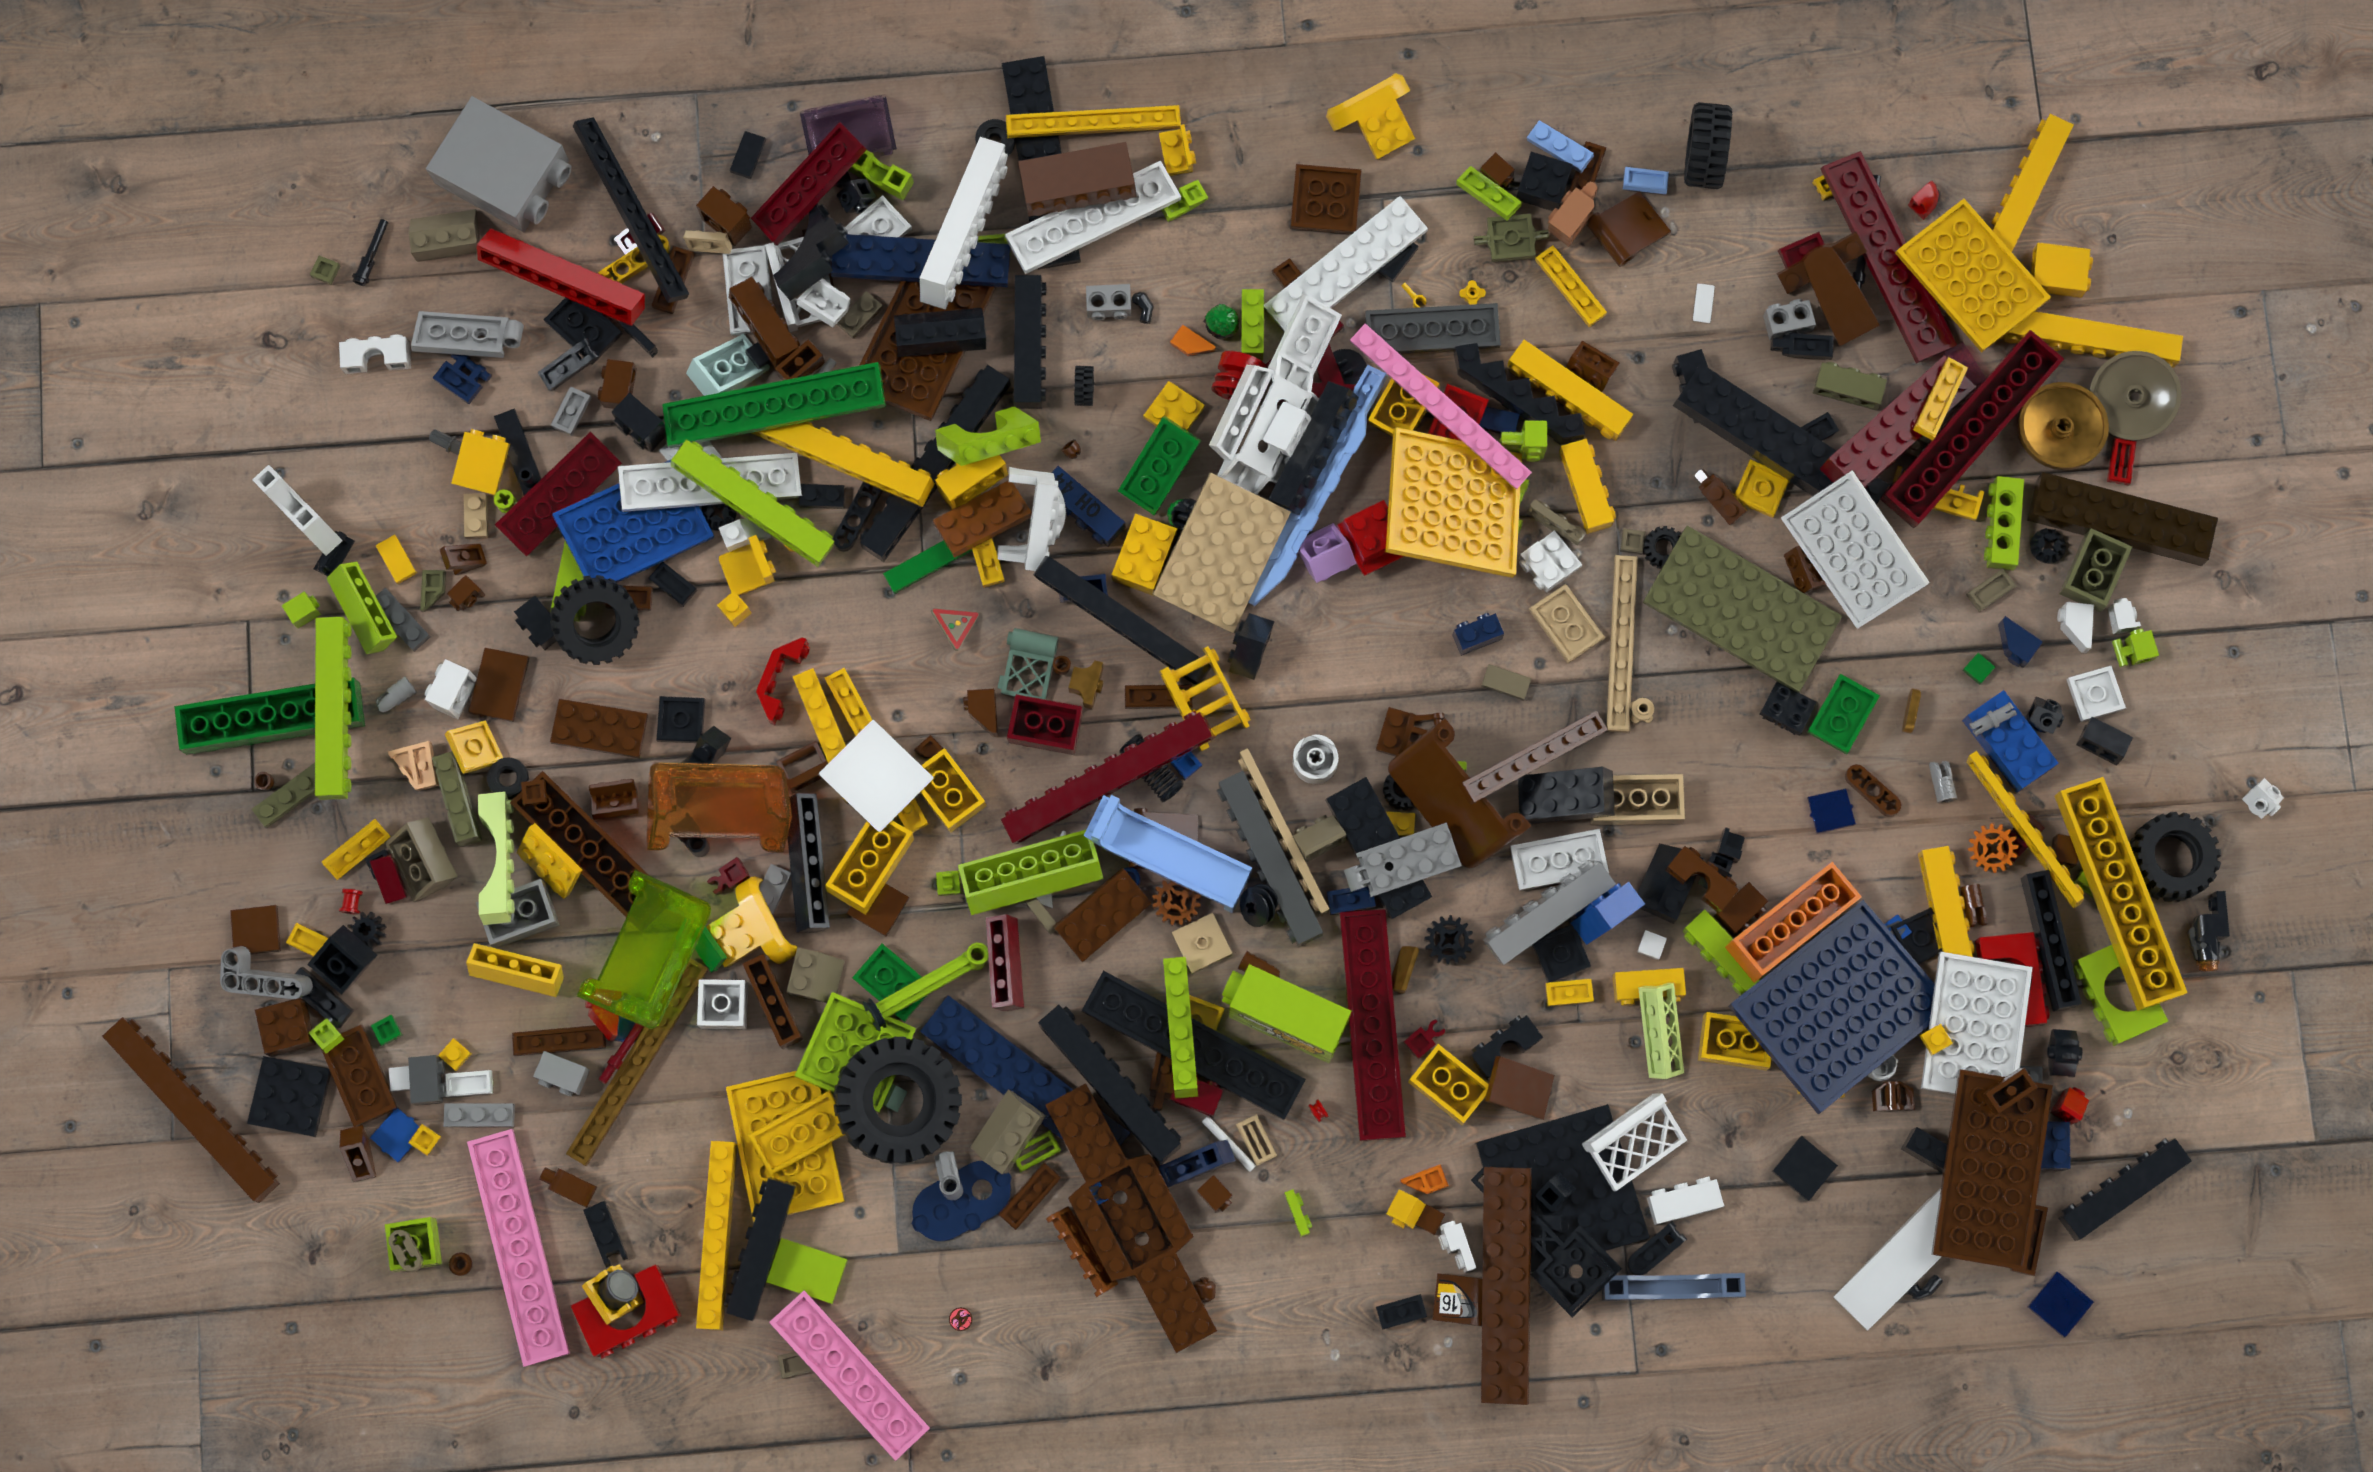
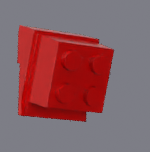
(1367, 537)

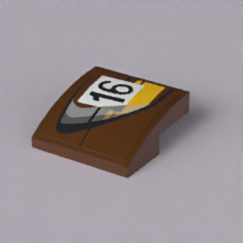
(1458, 1300)

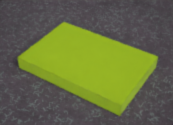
(807, 1270)

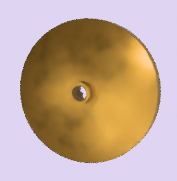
(2076, 412)

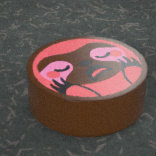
(960, 1319)

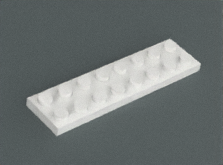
(1072, 229)
(1351, 261)
(664, 487)

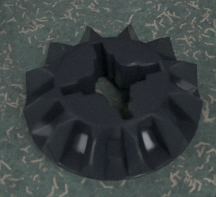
(715, 521)
(2047, 555)

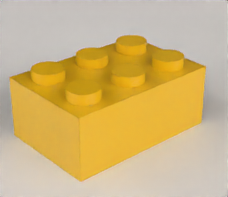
(1397, 409)
(970, 480)
(1144, 554)
(950, 792)
(1730, 1043)
(1449, 1084)

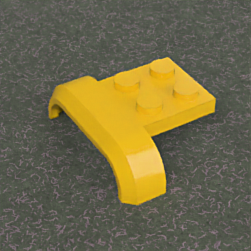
(1376, 115)
(750, 928)

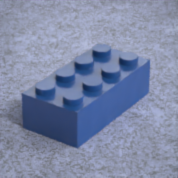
(2013, 745)

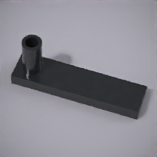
(519, 450)

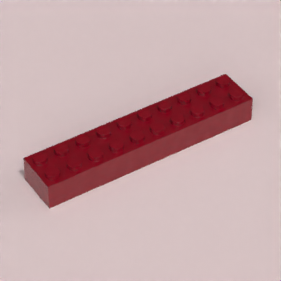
(1972, 429)

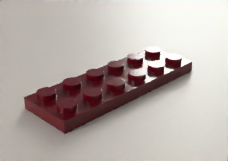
(808, 183)
(565, 484)

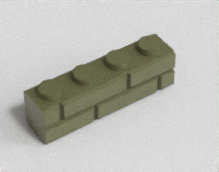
(457, 800)

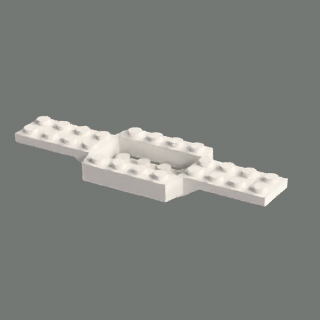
(1292, 379)

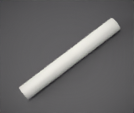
(1237, 1152)

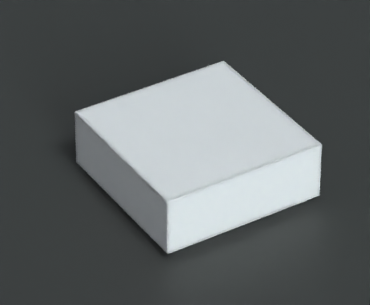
(1651, 945)
(399, 1078)

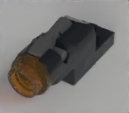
(2207, 931)

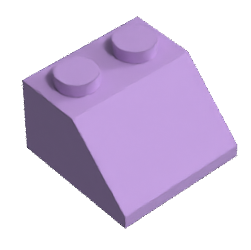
(1326, 553)

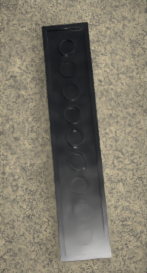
(1030, 93)
(1216, 1055)

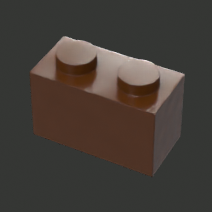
(801, 362)
(617, 383)
(1741, 909)
(2008, 1090)

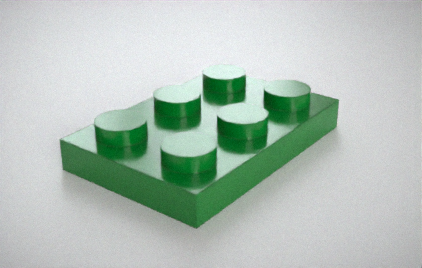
(1843, 714)
(886, 974)

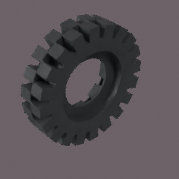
(856, 1091)

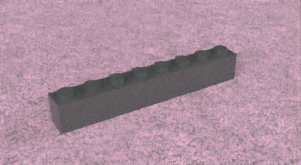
(1270, 858)

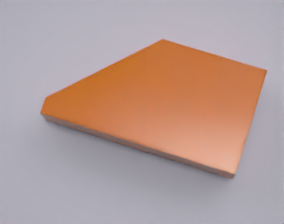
(1190, 342)
(1427, 1180)

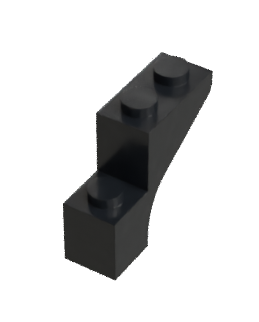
(709, 747)

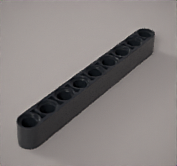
(1118, 618)

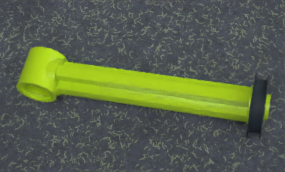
(925, 985)

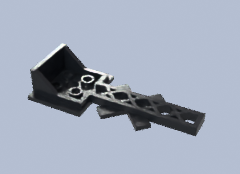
(1577, 1249)

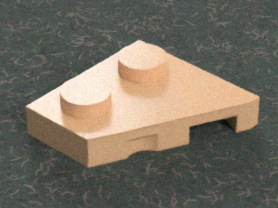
(417, 764)

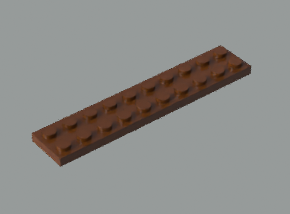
(1506, 1285)

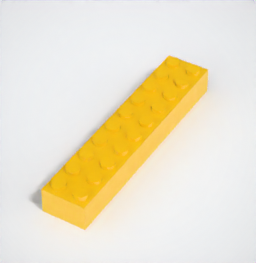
(2120, 893)

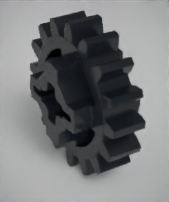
(1441, 932)

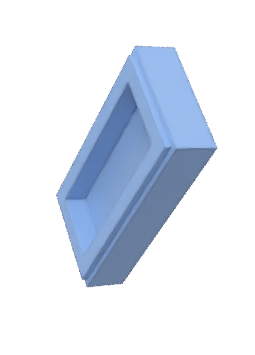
(1645, 180)

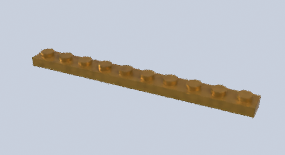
(633, 1068)

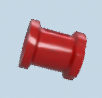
(350, 901)

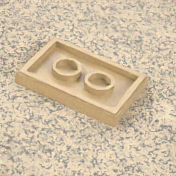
(1566, 623)

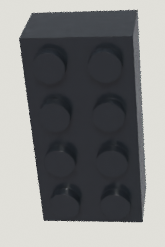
(1566, 795)

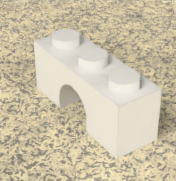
(356, 353)

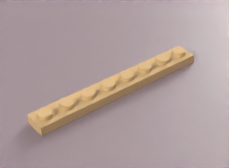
(1287, 841)

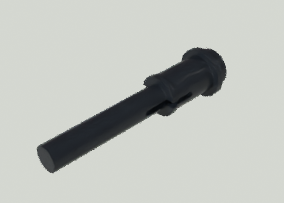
(367, 262)

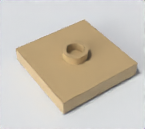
(1202, 943)

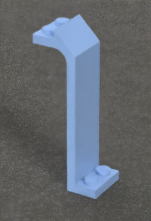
(1168, 853)

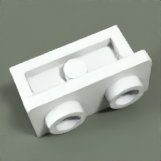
(825, 302)

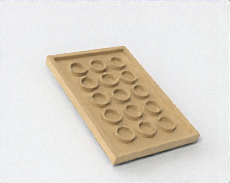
(1221, 553)

